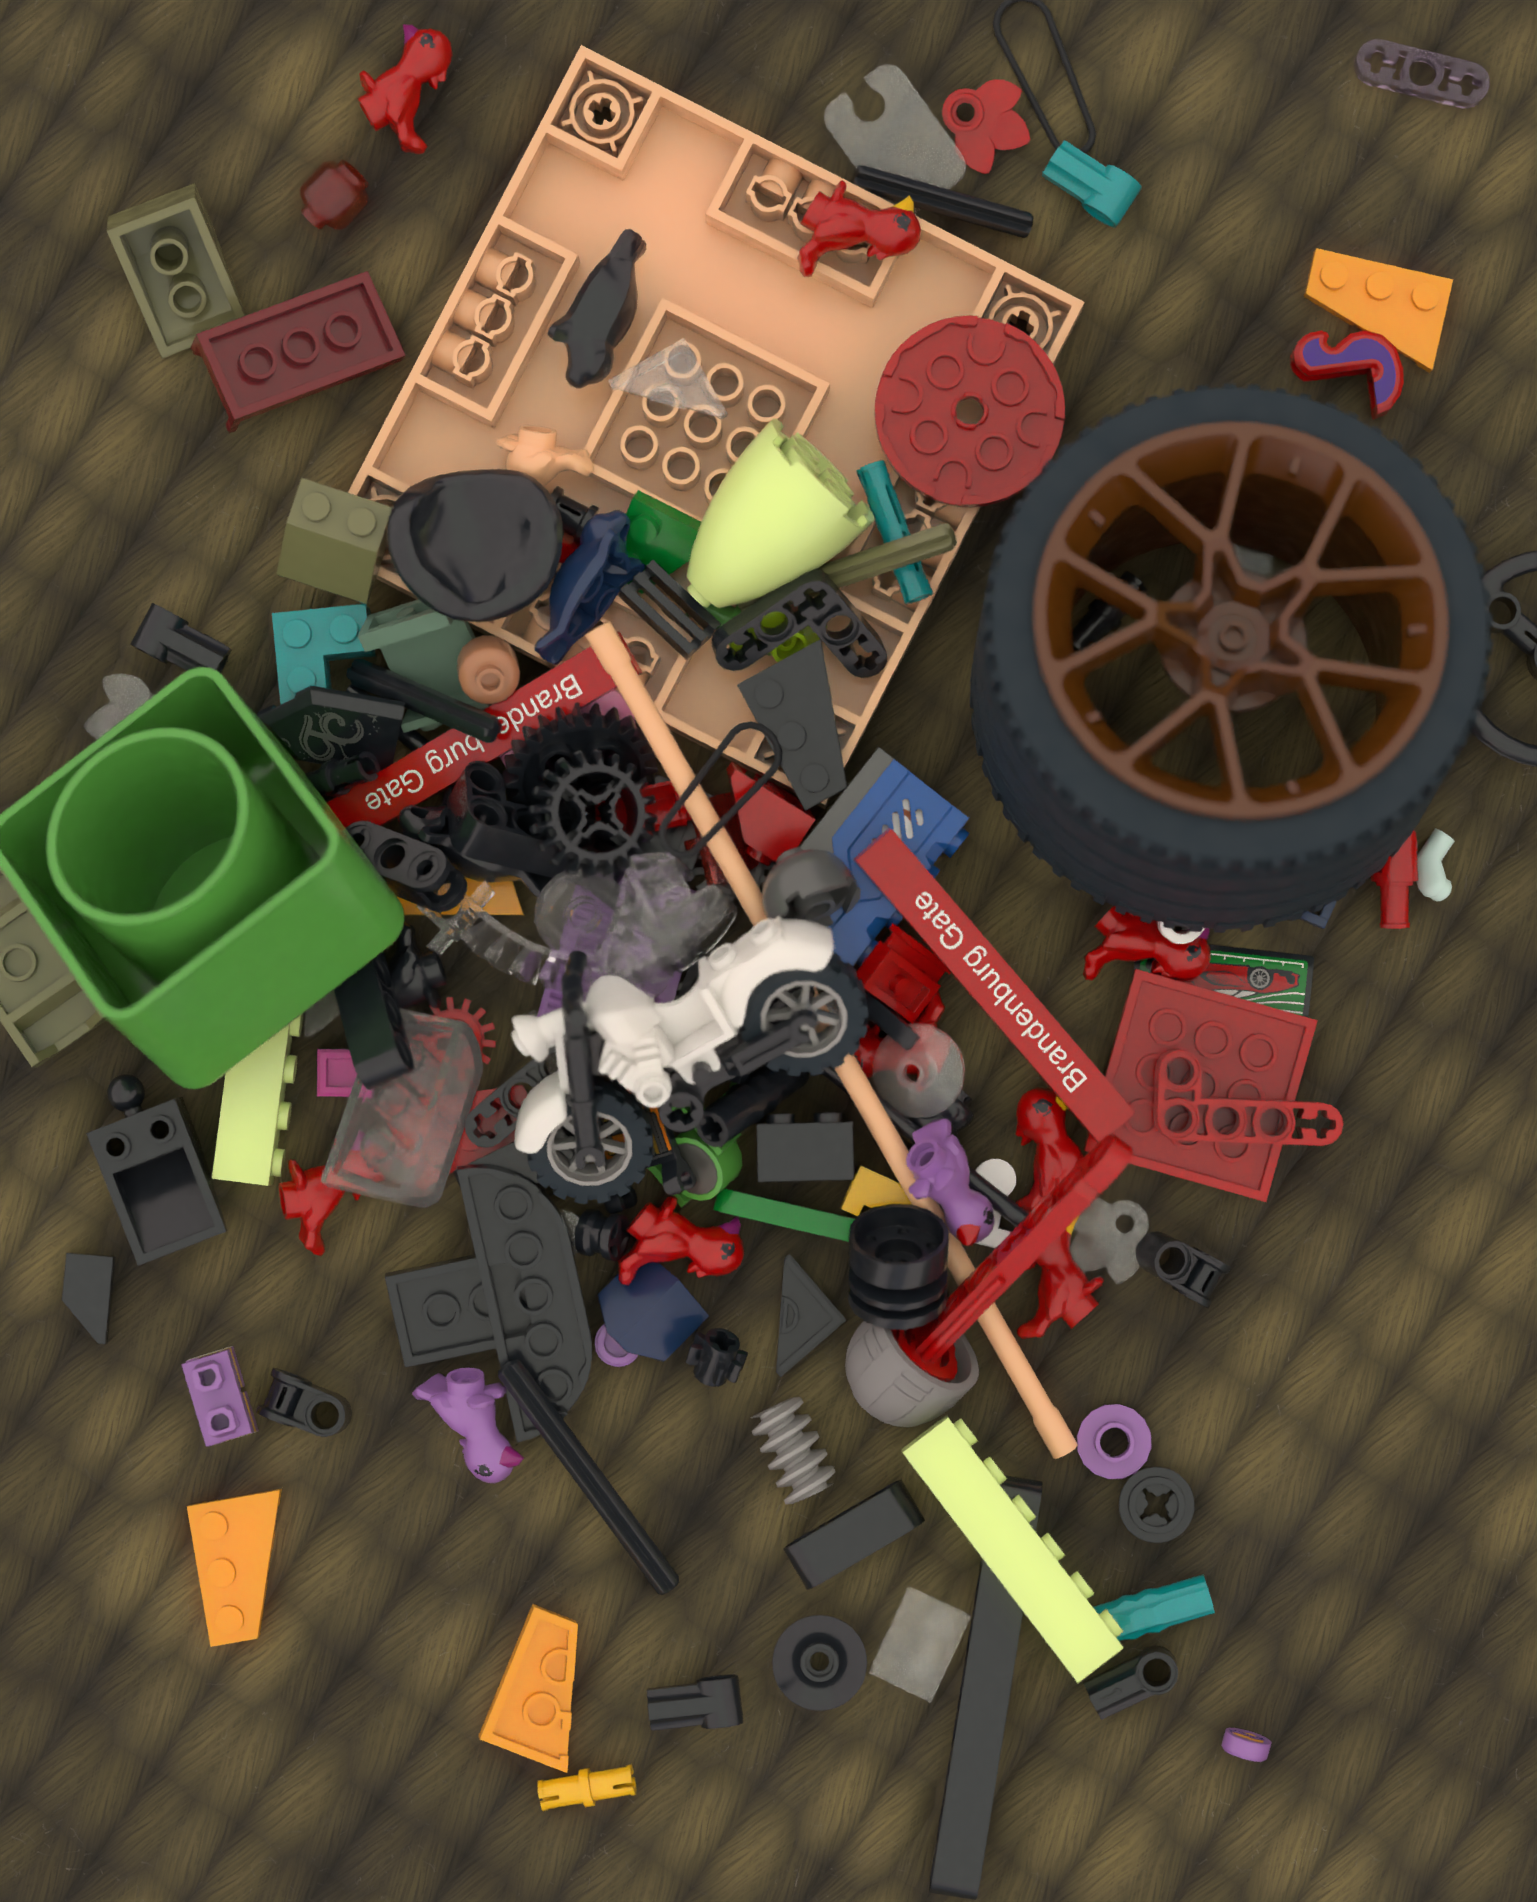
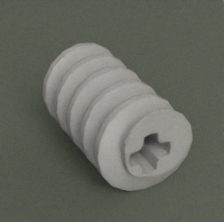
(793, 1450)

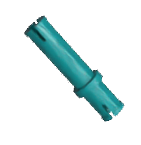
(892, 526)

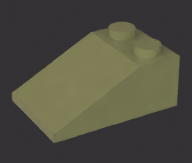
(175, 268)

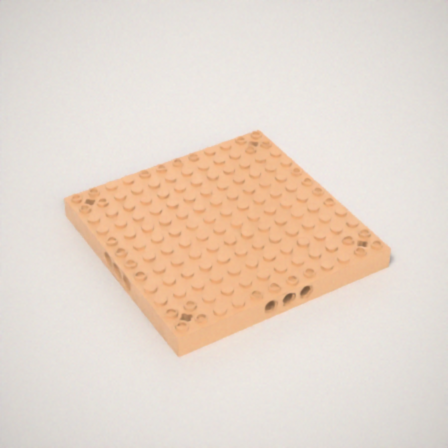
(774, 344)

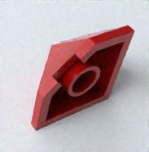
(771, 819)

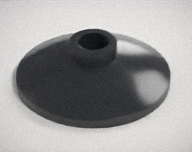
(819, 1687)

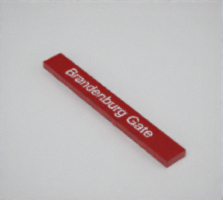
(445, 757)
(994, 985)

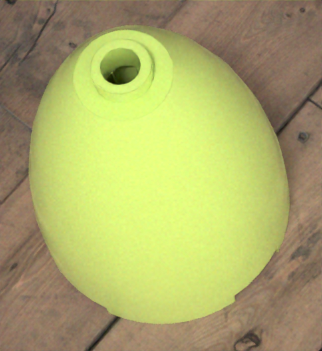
(772, 520)

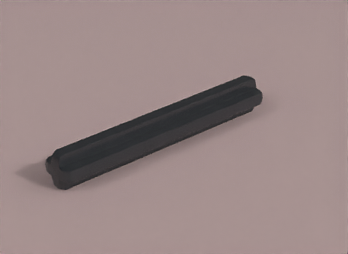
(944, 201)
(424, 700)

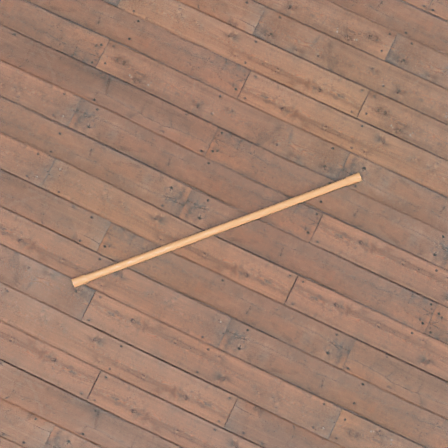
(618, 664)

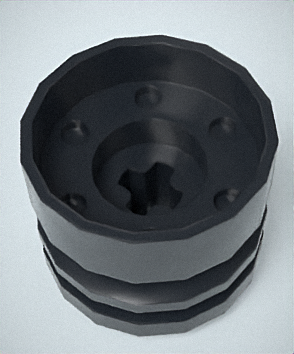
(898, 1266)

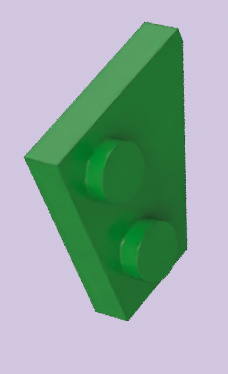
(659, 533)

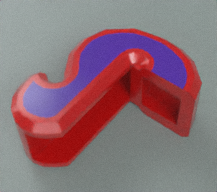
(1354, 355)

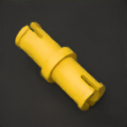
(587, 1787)

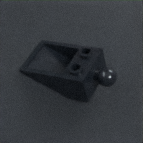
(156, 1183)

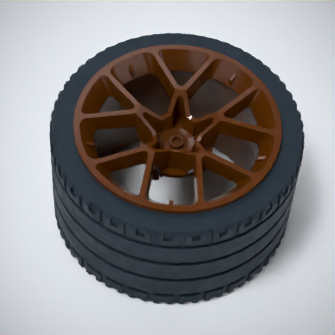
(1210, 476)

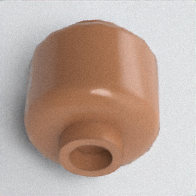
(488, 669)

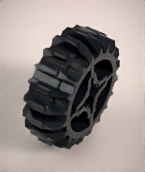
(576, 801)

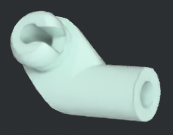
(1431, 874)

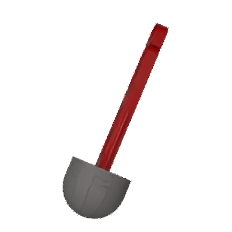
(928, 1368)

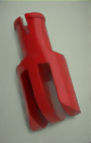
(1394, 885)

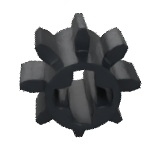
(716, 1357)

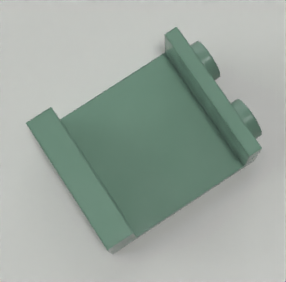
(421, 648)

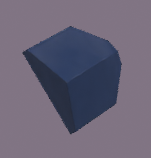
(650, 1313)

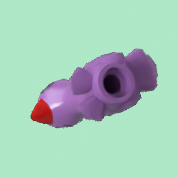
(943, 1175)

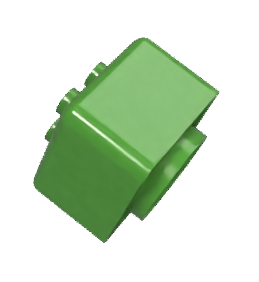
(196, 880)

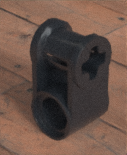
(1187, 1268)
(301, 1404)

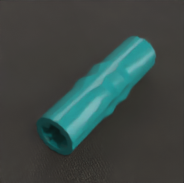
(1160, 1607)

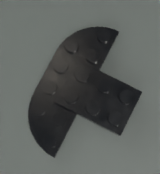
(508, 1296)

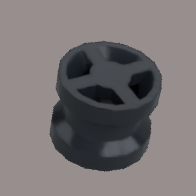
(602, 1235)

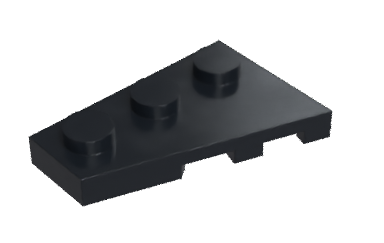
(798, 708)

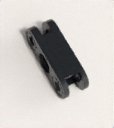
(410, 866)

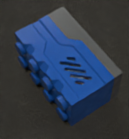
(880, 799)

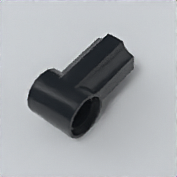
(172, 640)
(1127, 1684)
(708, 1702)

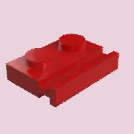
(902, 974)

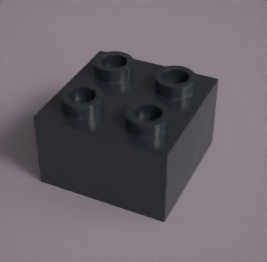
(805, 1149)

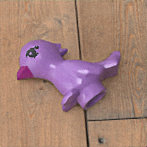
(470, 1410)

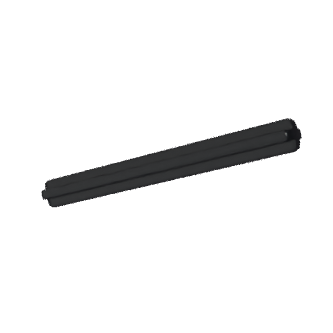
(588, 1476)

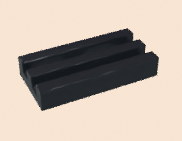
(681, 597)

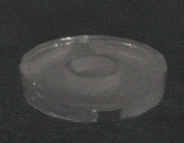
(576, 911)

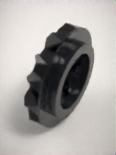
(1178, 1506)

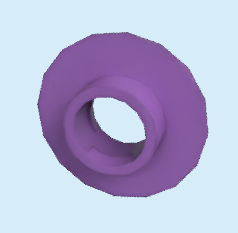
(1095, 1426)

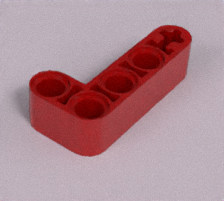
(1247, 1111)

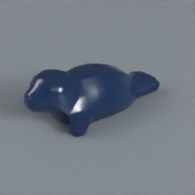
(588, 583)

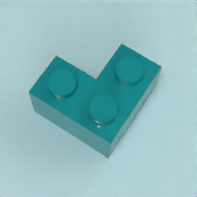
(310, 640)

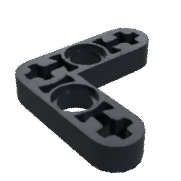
(811, 612)

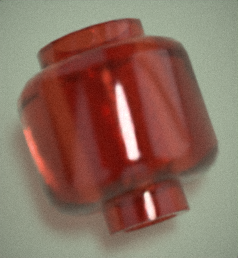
(334, 195)

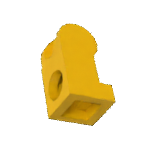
(872, 1191)

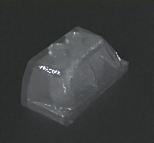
(406, 1132)

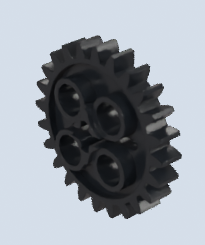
(566, 736)

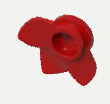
(991, 127)

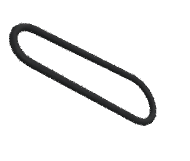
(996, 25)
(747, 796)

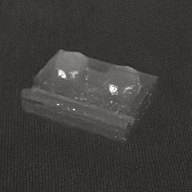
(919, 1643)

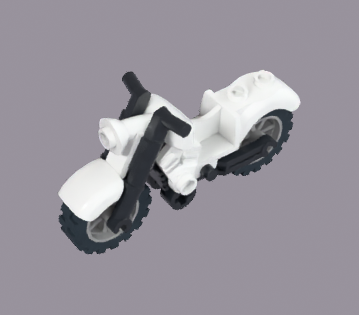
(743, 1012)

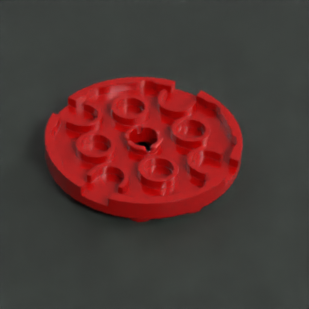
(960, 362)

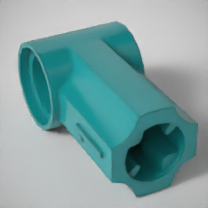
(1102, 190)

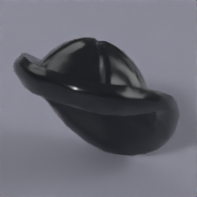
(476, 542)

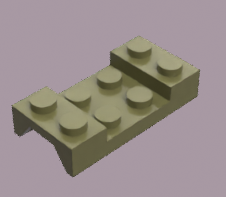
(38, 992)

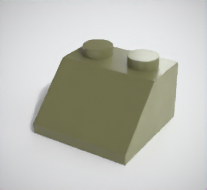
(334, 541)

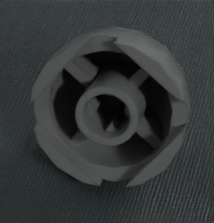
(809, 887)

